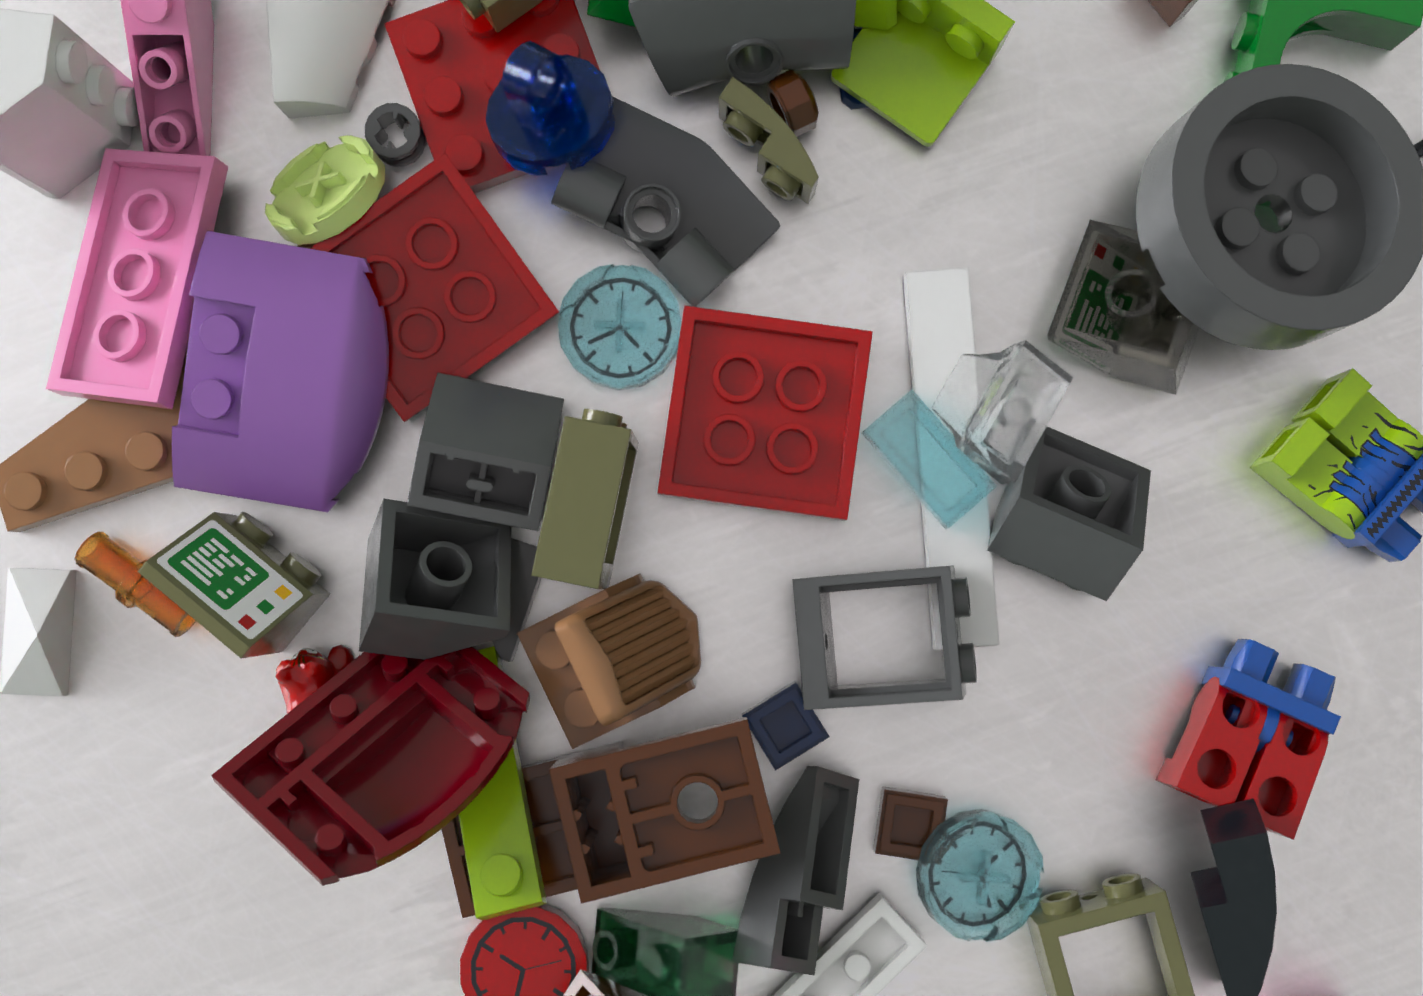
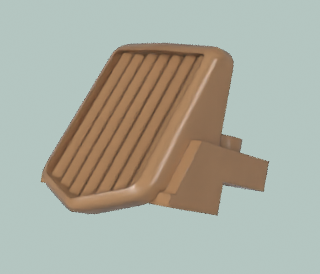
(614, 656)

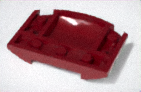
(377, 759)

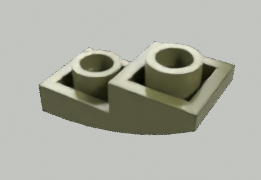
(782, 158)

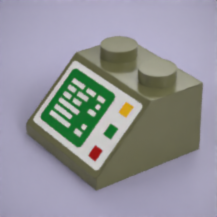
(238, 583)

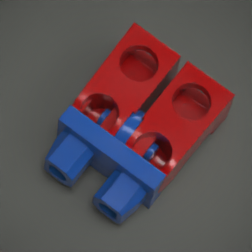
(1255, 737)

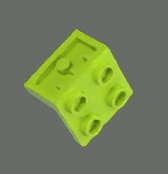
(924, 63)

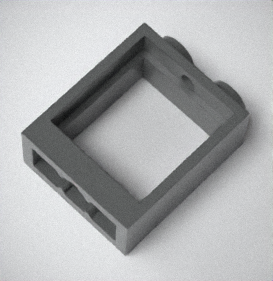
(817, 642)

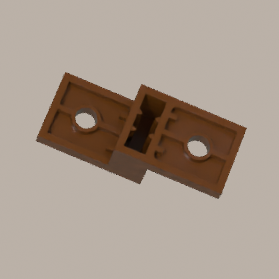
(614, 818)

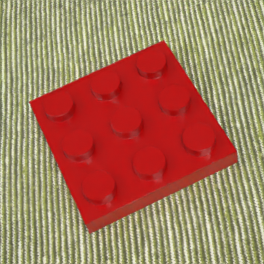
(458, 63)
(445, 282)
(765, 413)

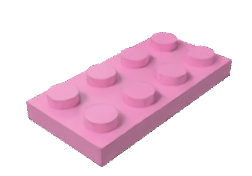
(134, 278)

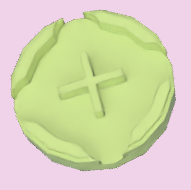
(325, 190)

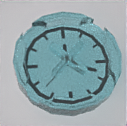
(619, 326)
(979, 875)

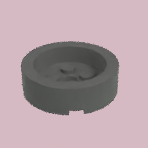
(1334, 178)

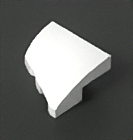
(320, 52)

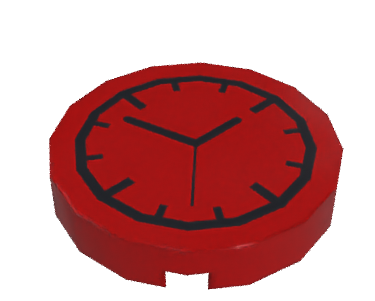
(523, 954)

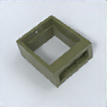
(586, 500)
(1120, 899)

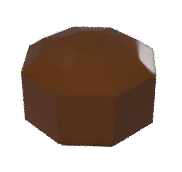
(793, 101)

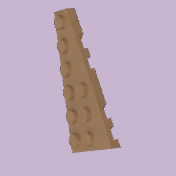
(89, 460)

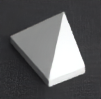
(38, 632)

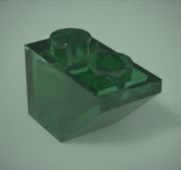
(665, 953)

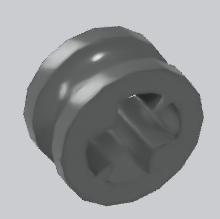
(376, 134)

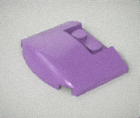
(279, 373)

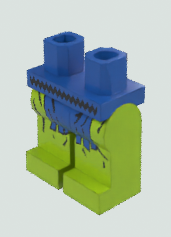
(1350, 467)

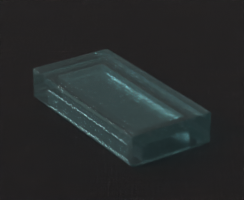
(928, 459)

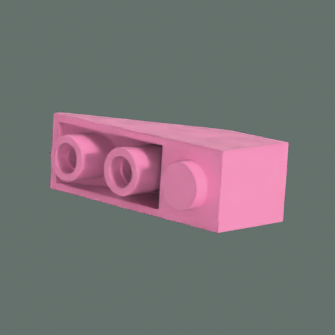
(172, 72)

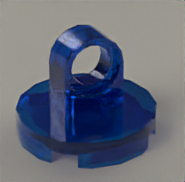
(549, 110)

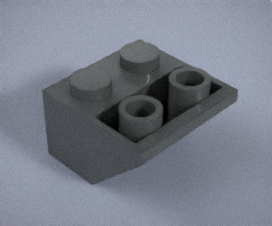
(486, 452)

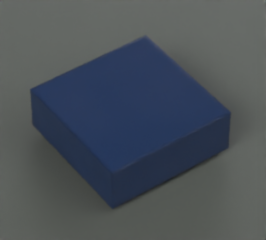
(784, 726)

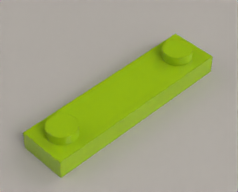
(501, 840)

